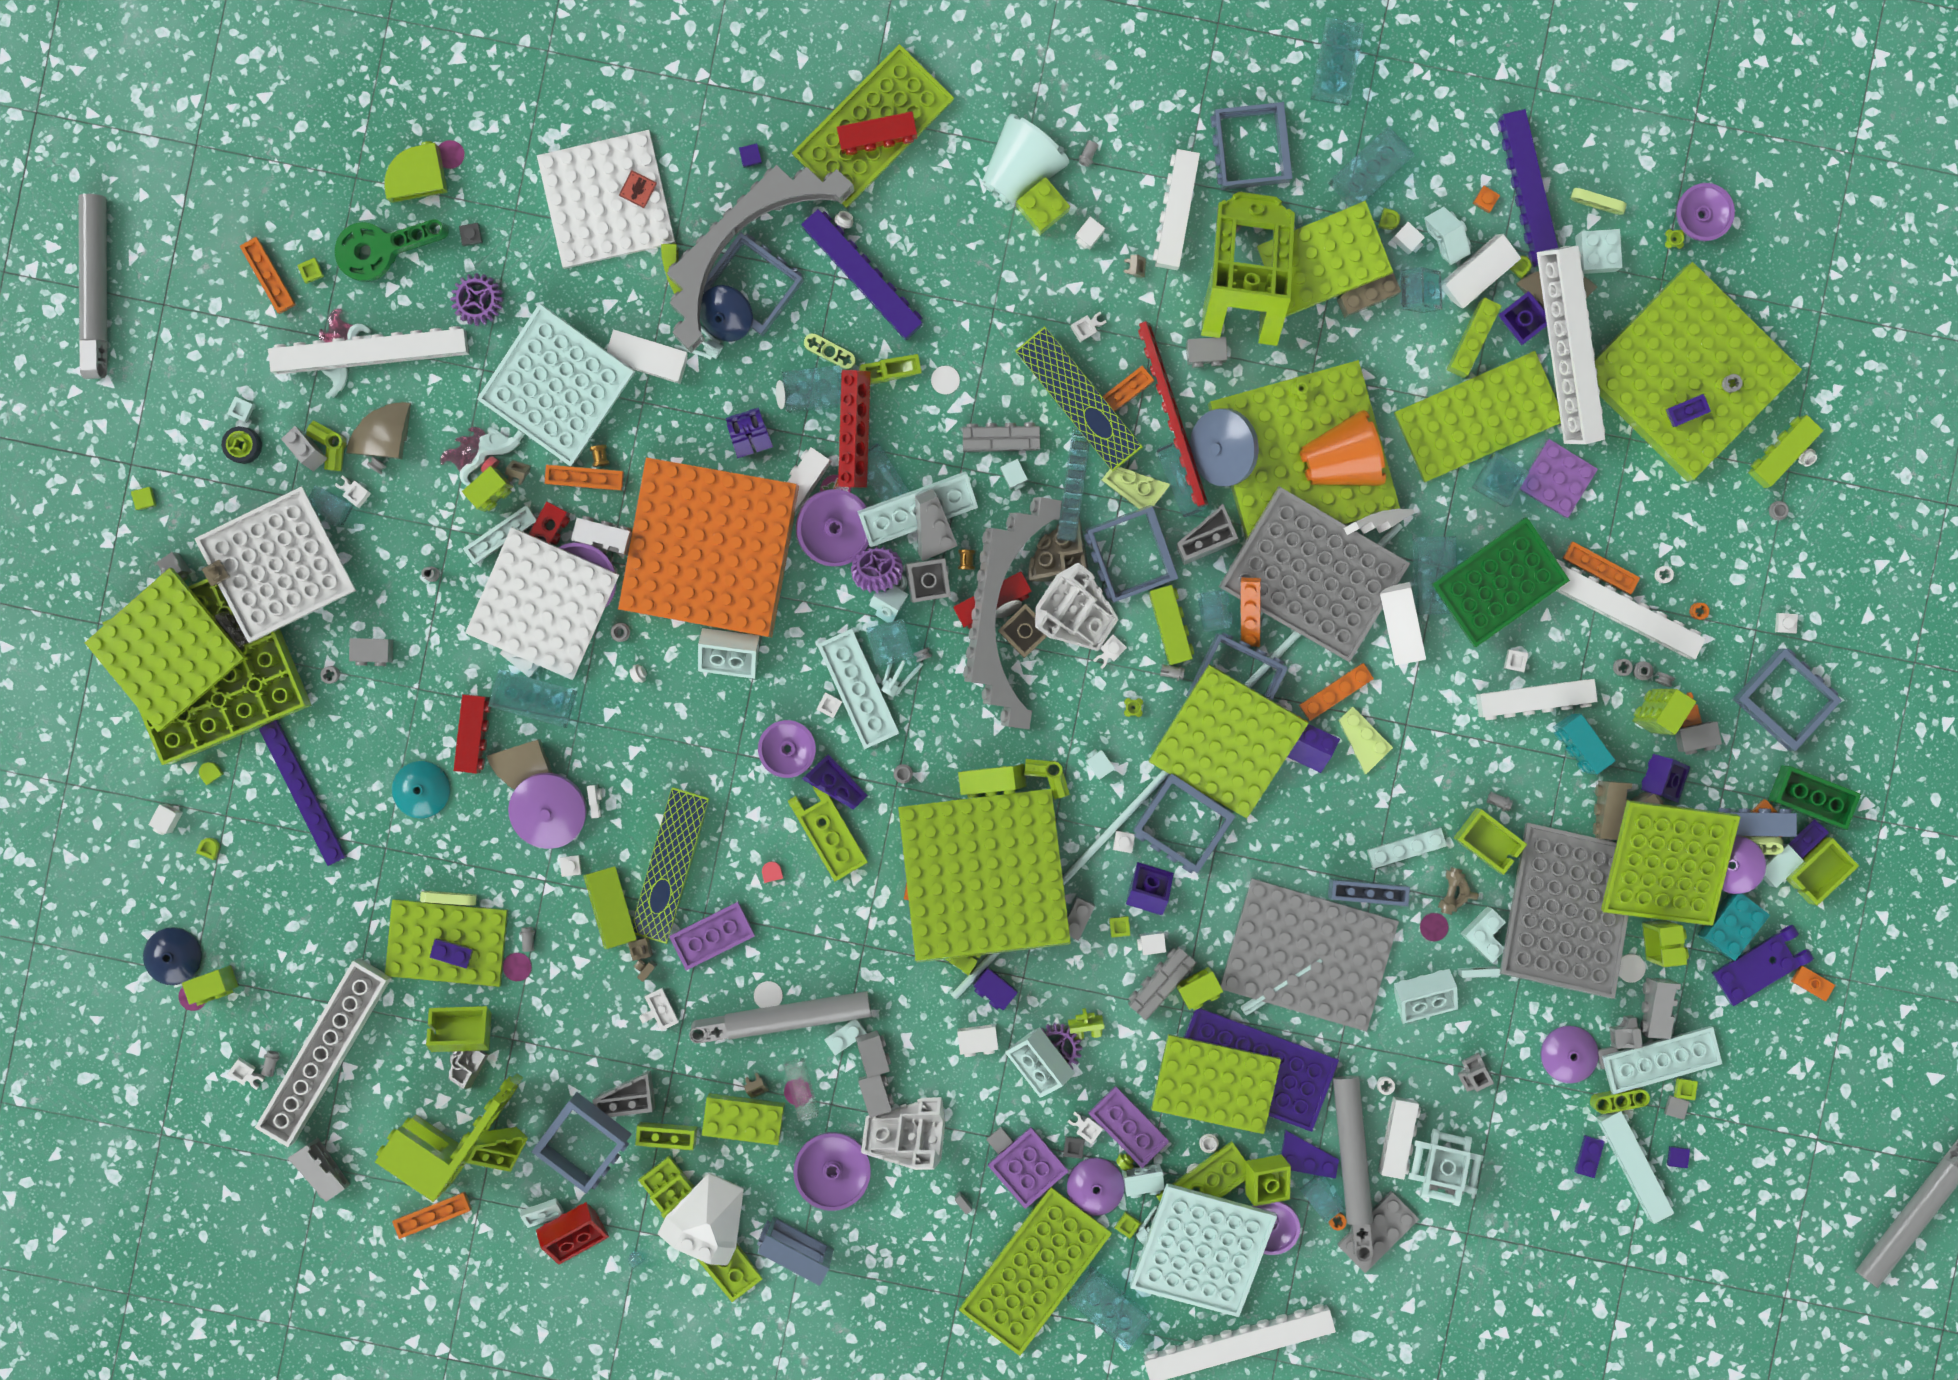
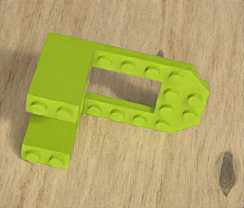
(1246, 284)
(429, 1157)

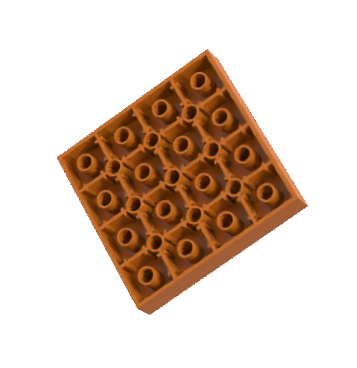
(709, 547)

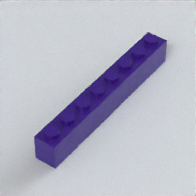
(1527, 183)
(862, 275)

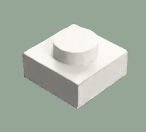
(1786, 623)
(1515, 660)
(829, 705)
(1123, 841)
(570, 865)

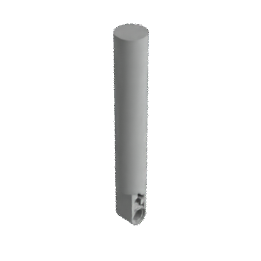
(92, 285)
(782, 1017)
(1354, 1162)
(1911, 1220)

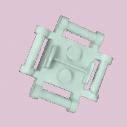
(1446, 1167)

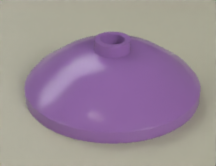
(1713, 203)
(772, 749)
(1749, 867)
(1560, 1046)
(1091, 1174)
(1285, 1230)

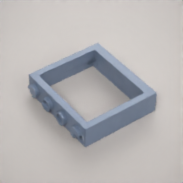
(1282, 140)
(777, 262)
(1160, 543)
(1244, 648)
(1765, 721)
(1158, 846)
(601, 1122)
(795, 1250)

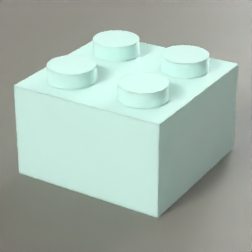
(1600, 251)

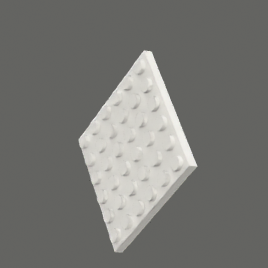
(586, 205)
(276, 564)
(542, 603)

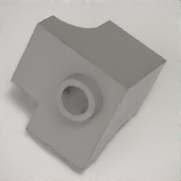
(176, 562)
(1626, 1034)
(1476, 1074)

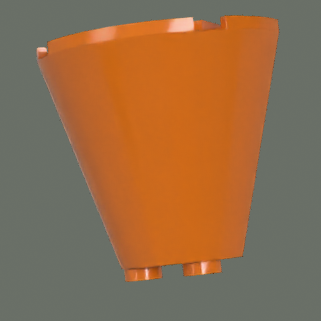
(1346, 454)

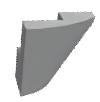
(466, 1067)

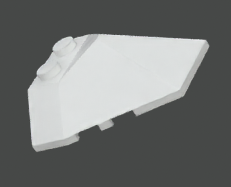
(1075, 610)
(907, 1135)
(706, 1221)

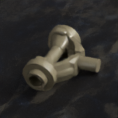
(1455, 879)

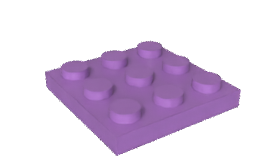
(1558, 478)
(1028, 1167)

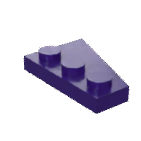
(835, 782)
(1308, 1158)

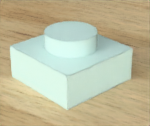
(241, 409)

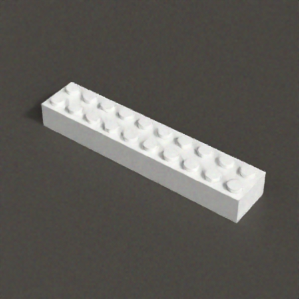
(1571, 345)
(323, 1052)

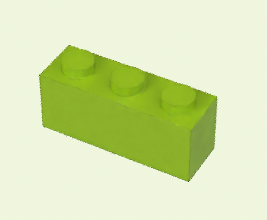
(666, 1136)

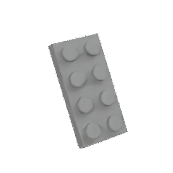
(1389, 1224)

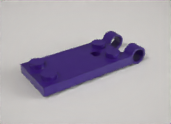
(1754, 971)

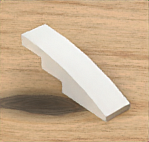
(1381, 520)

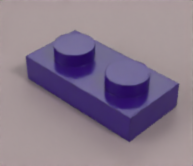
(1688, 410)
(1808, 838)
(451, 953)
(1589, 1156)

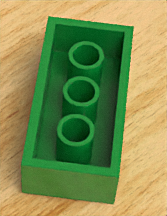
(1814, 797)

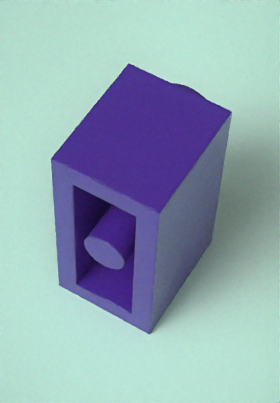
(995, 989)

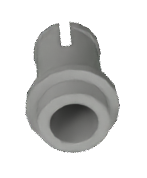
(1088, 153)
(434, 574)
(1172, 672)
(1499, 801)
(527, 939)
(270, 1063)

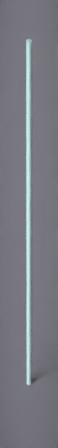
(1146, 792)

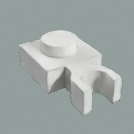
(1085, 327)
(354, 492)
(1112, 649)
(594, 797)
(243, 1071)
(1087, 1129)

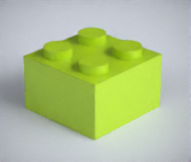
(1042, 206)
(488, 489)
(210, 986)
(1199, 988)
(1267, 1180)

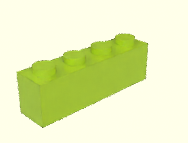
(1473, 337)
(1785, 451)
(1170, 624)

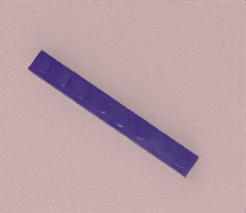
(302, 793)

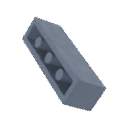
(1765, 822)
(1368, 892)

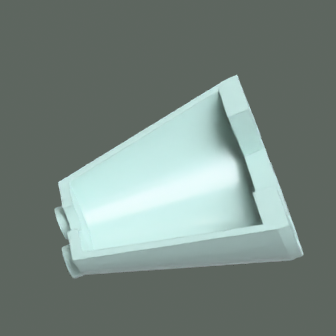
(1021, 160)

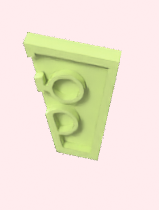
(1134, 487)
(1365, 740)

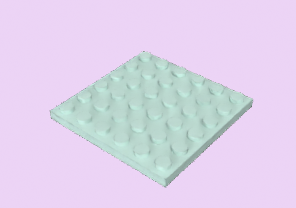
(555, 385)
(1203, 1250)

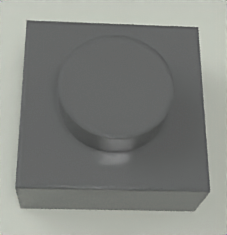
(470, 234)
(1073, 1147)

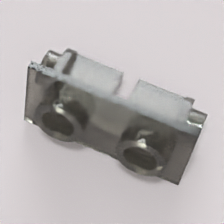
(232, 627)

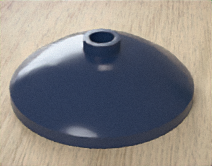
(731, 307)
(183, 952)

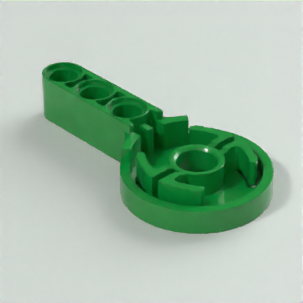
(382, 245)

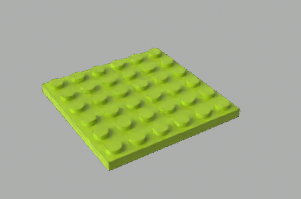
(165, 649)
(1228, 741)
(1670, 862)

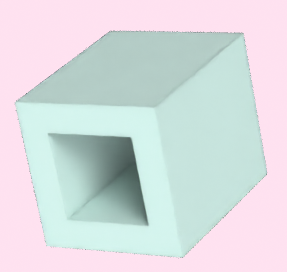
(1014, 475)
(1099, 763)

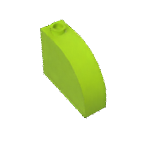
(415, 173)

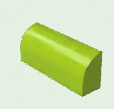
(609, 907)

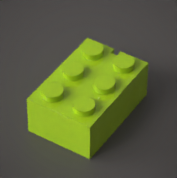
(1489, 841)
(1822, 871)
(1665, 943)
(459, 1029)

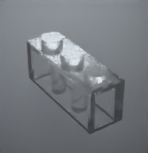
(801, 1089)

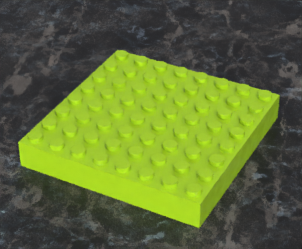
(1685, 349)
(1286, 425)
(247, 698)
(984, 875)

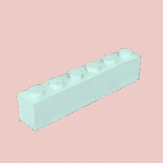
(1635, 1165)

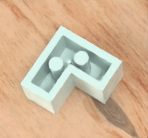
(1449, 234)
(1481, 931)

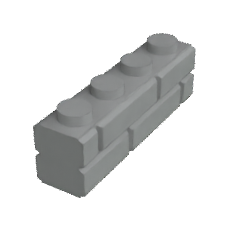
(1001, 438)
(1161, 983)

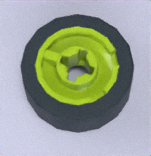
(251, 447)

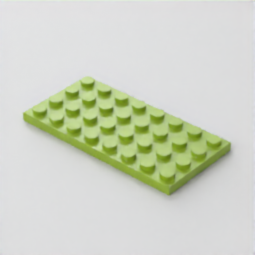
(890, 89)
(1479, 416)
(1035, 1271)

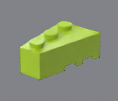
(992, 780)
(497, 1148)

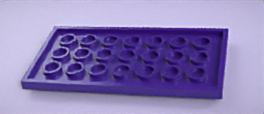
(1302, 1073)

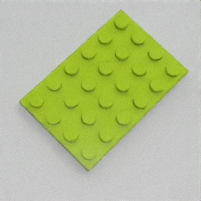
(1333, 257)
(417, 925)
(1215, 1084)

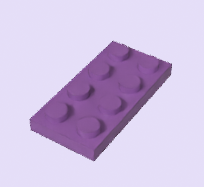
(712, 935)
(1128, 1126)

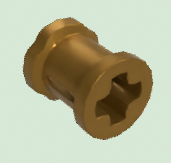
(599, 455)
(966, 559)

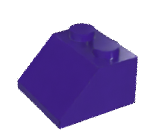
(1524, 318)
(1314, 748)
(1665, 777)
(1150, 888)

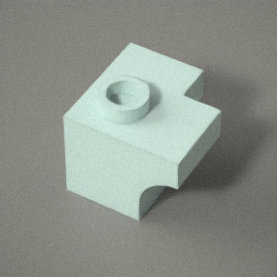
(888, 603)

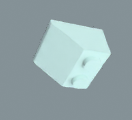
(1143, 1180)

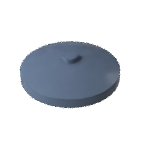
(1224, 447)

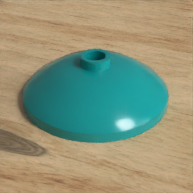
(433, 786)

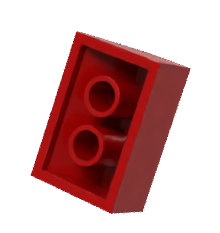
(571, 1233)

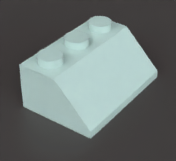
(728, 653)
(1426, 995)
(1040, 1062)

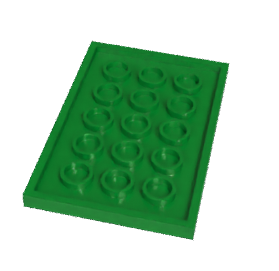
(1500, 582)

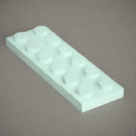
(898, 515)
(858, 688)
(1662, 1060)

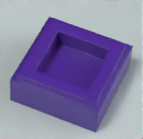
(750, 155)
(1678, 1157)

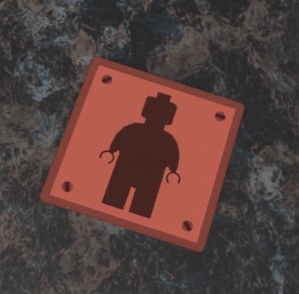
(637, 189)

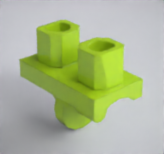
(1086, 1022)

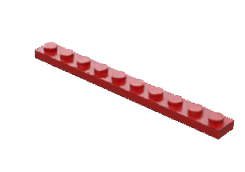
(1169, 406)

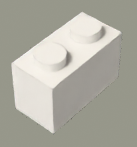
(977, 1040)

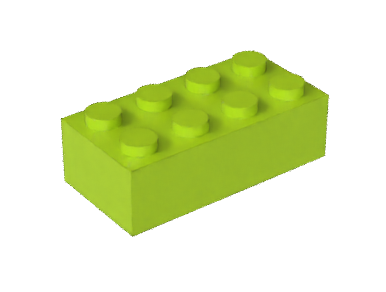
(1663, 711)
(743, 1119)

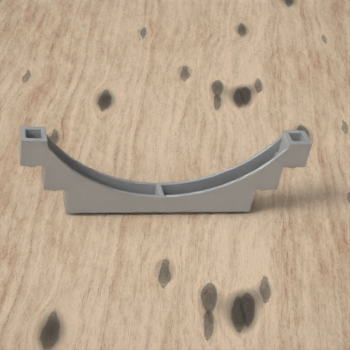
(771, 192)
(982, 654)

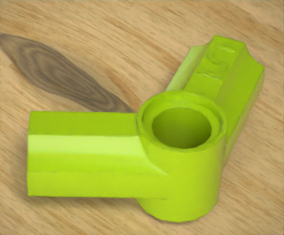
(325, 436)
(1040, 769)

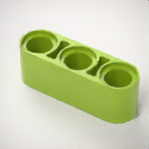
(1628, 1101)

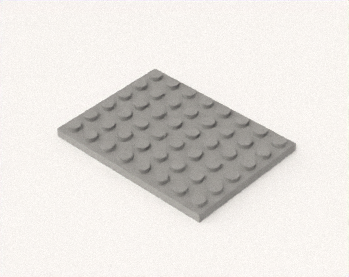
(1315, 573)
(1556, 914)
(1291, 930)

